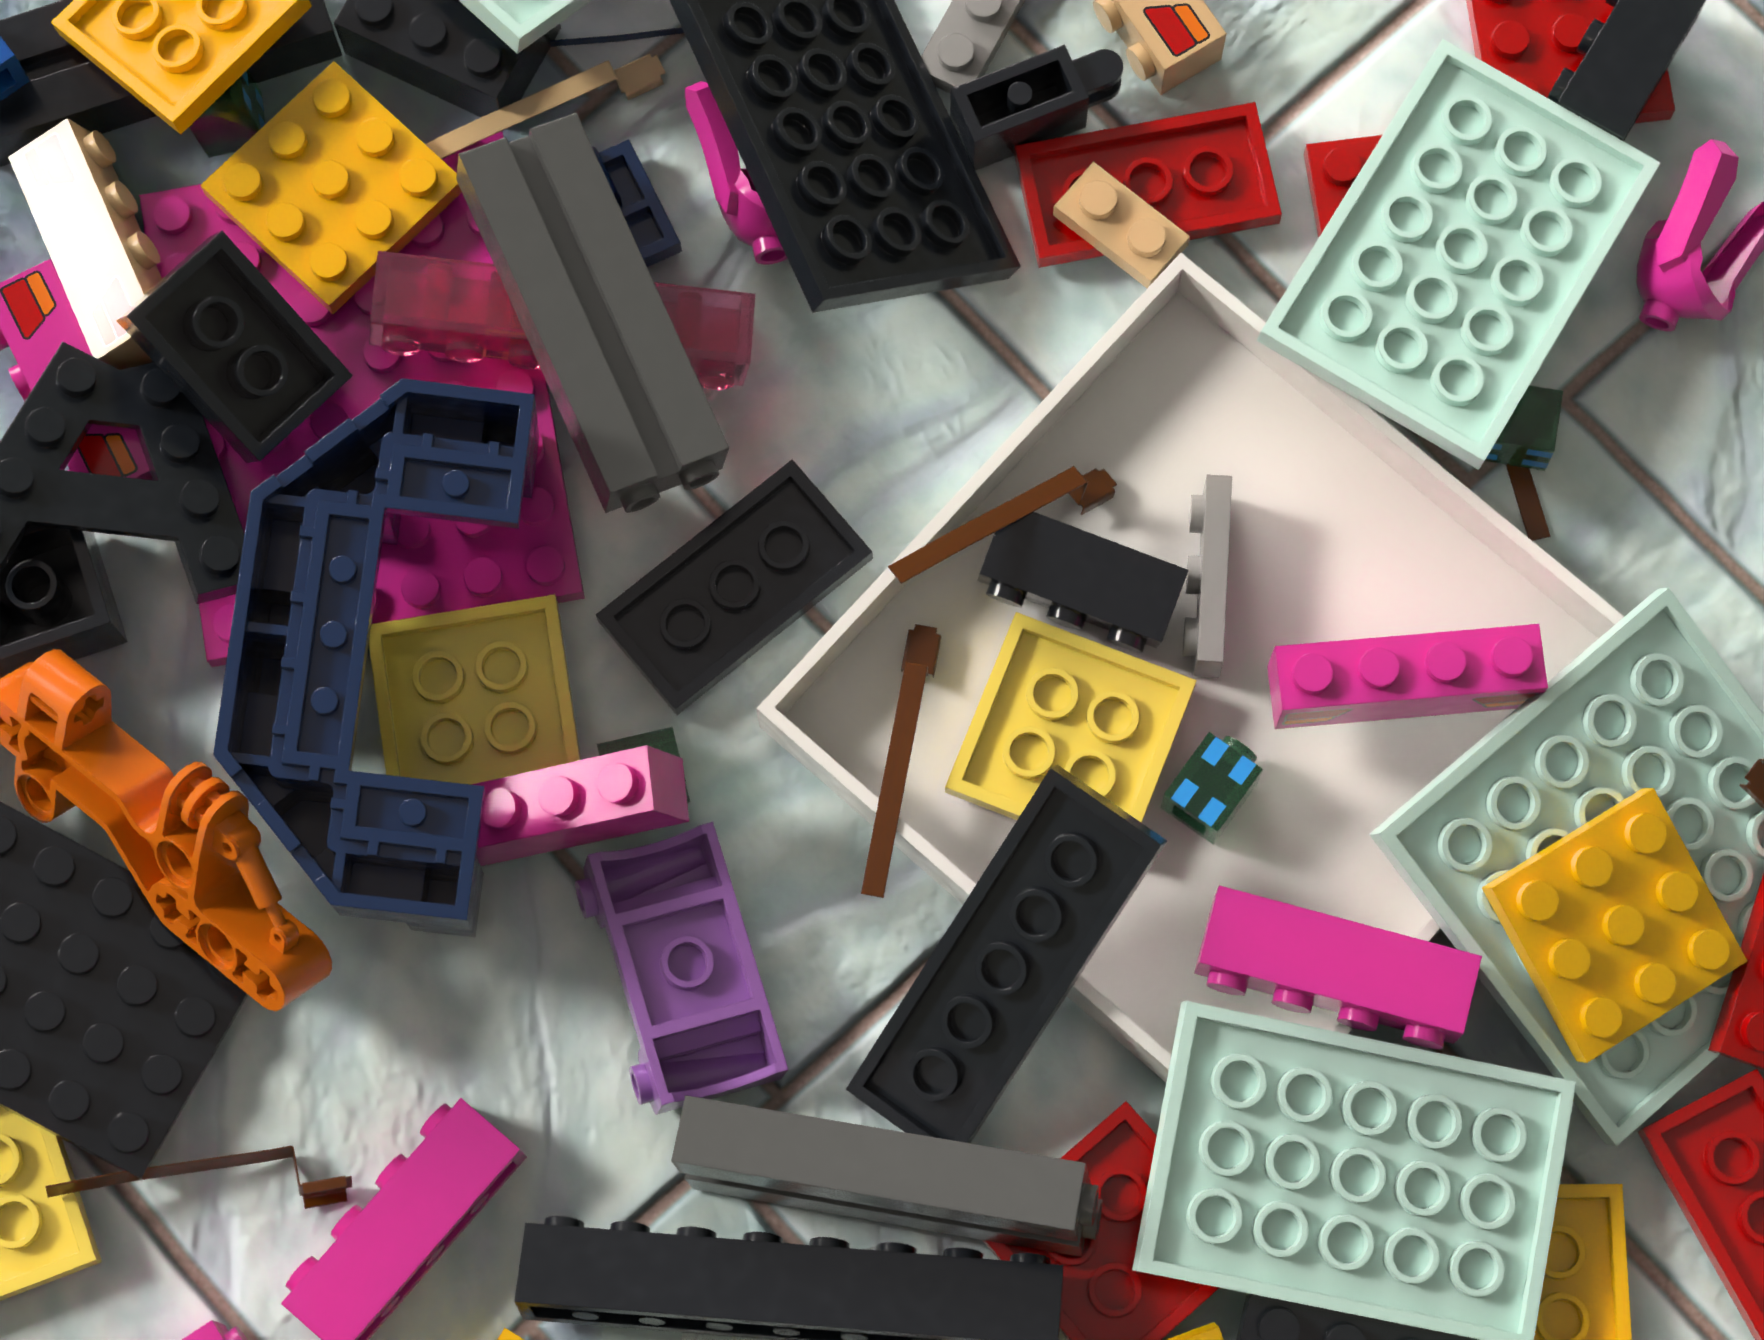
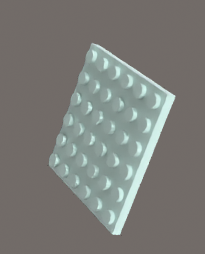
(1624, 716)

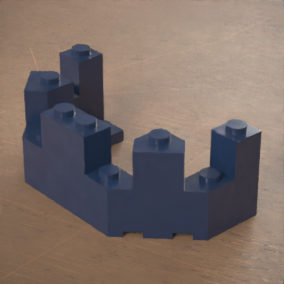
(303, 641)

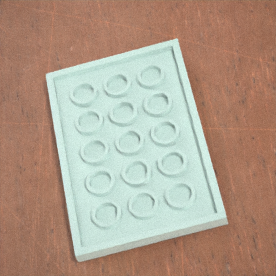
(1459, 253)
(1354, 1175)

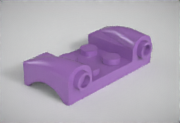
(684, 969)

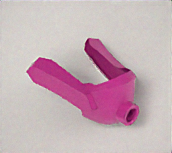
(731, 184)
(1672, 252)

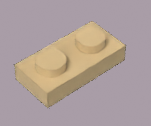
(1120, 225)

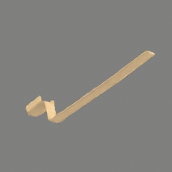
(631, 78)

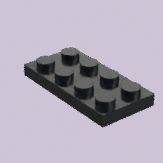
(734, 587)

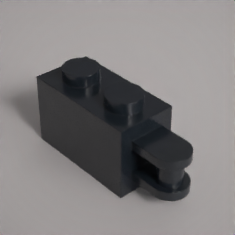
(1031, 101)

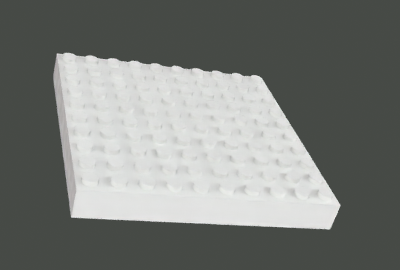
(1329, 540)

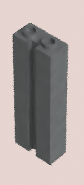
(592, 315)
(887, 1176)

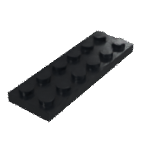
(1007, 961)

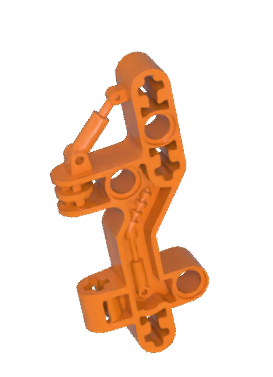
(177, 833)

